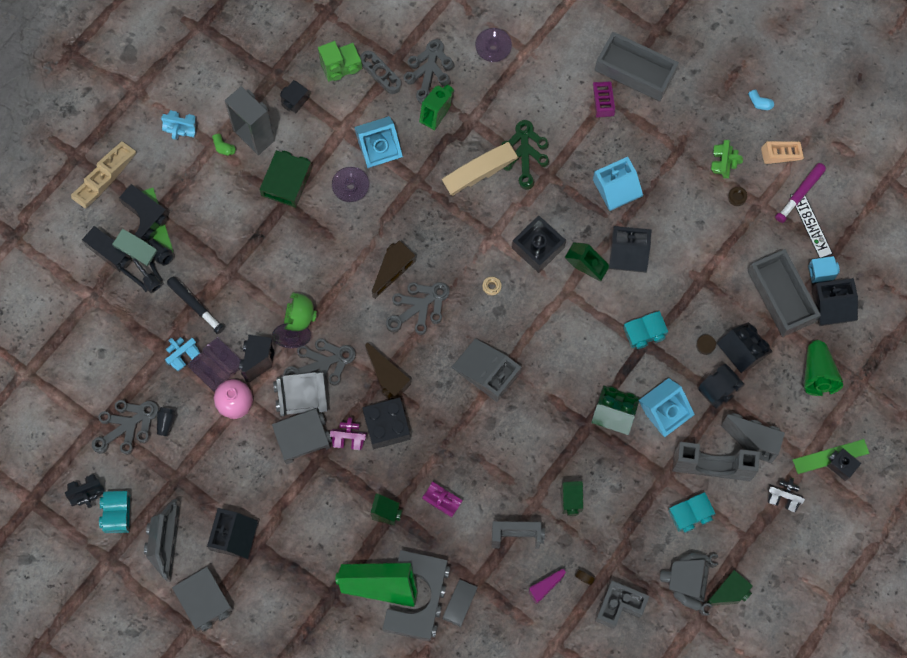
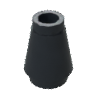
(163, 255)
(165, 420)

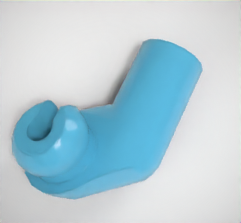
(759, 102)

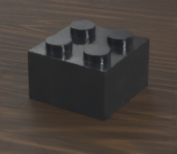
(538, 244)
(386, 423)

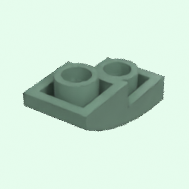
(134, 247)

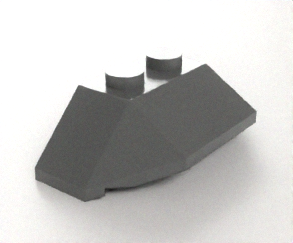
(162, 538)

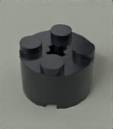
(720, 386)

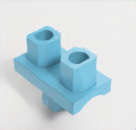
(179, 126)
(174, 359)

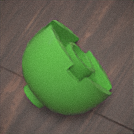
(299, 313)

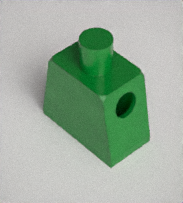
(436, 106)

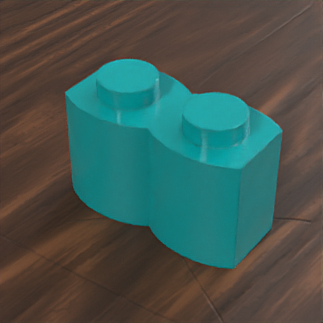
(646, 330)
(115, 512)
(692, 512)

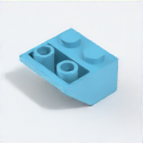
(618, 183)

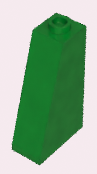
(380, 582)

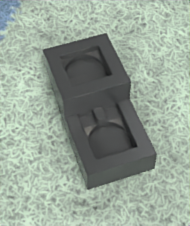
(460, 603)

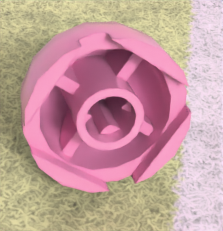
(233, 399)

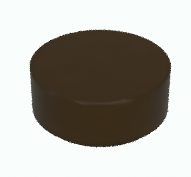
(737, 196)
(706, 344)
(584, 577)

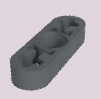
(379, 64)

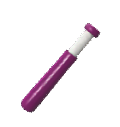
(803, 189)

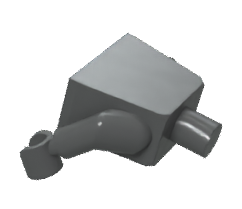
(689, 580)

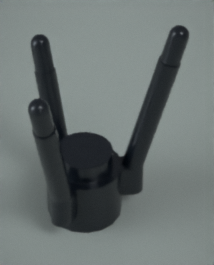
(151, 282)

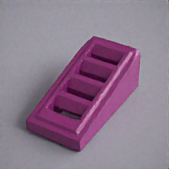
(604, 111)
(543, 587)

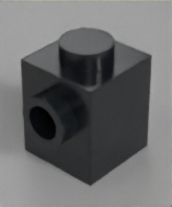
(294, 96)
(843, 464)

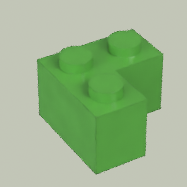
(339, 61)

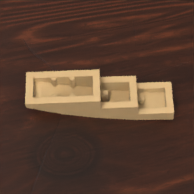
(479, 168)
(106, 172)

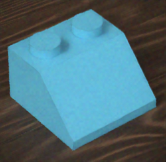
(378, 141)
(667, 407)

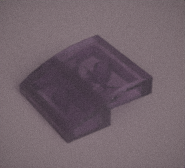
(215, 364)

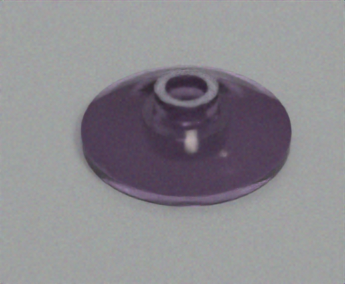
(493, 37)
(350, 176)
(289, 338)

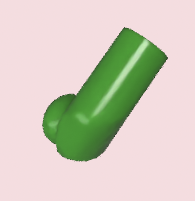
(221, 147)

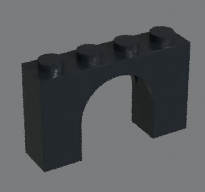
(150, 215)

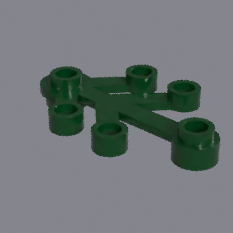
(525, 150)

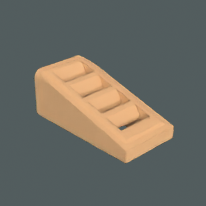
(770, 154)

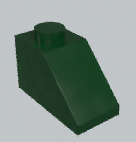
(587, 260)
(572, 498)
(385, 510)
(732, 591)

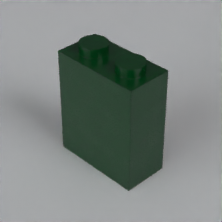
(286, 178)

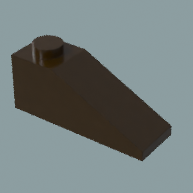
(395, 263)
(389, 377)

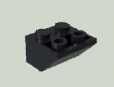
(630, 249)
(836, 301)
(744, 347)
(258, 357)
(232, 534)

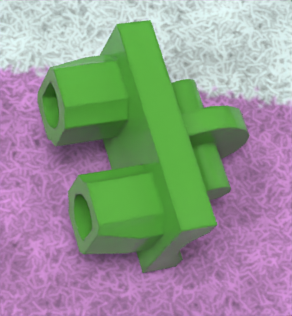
(725, 151)

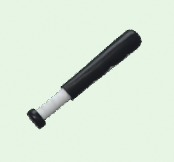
(189, 299)

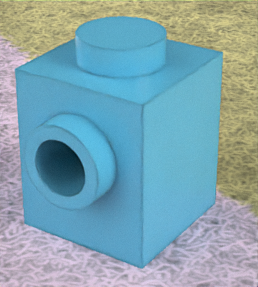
(823, 269)

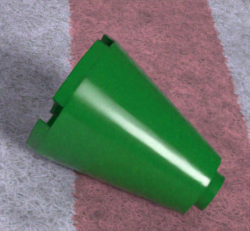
(821, 371)

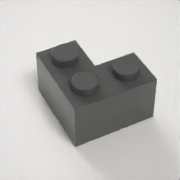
(619, 599)

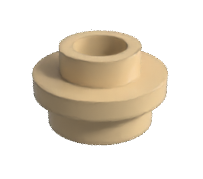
(491, 280)

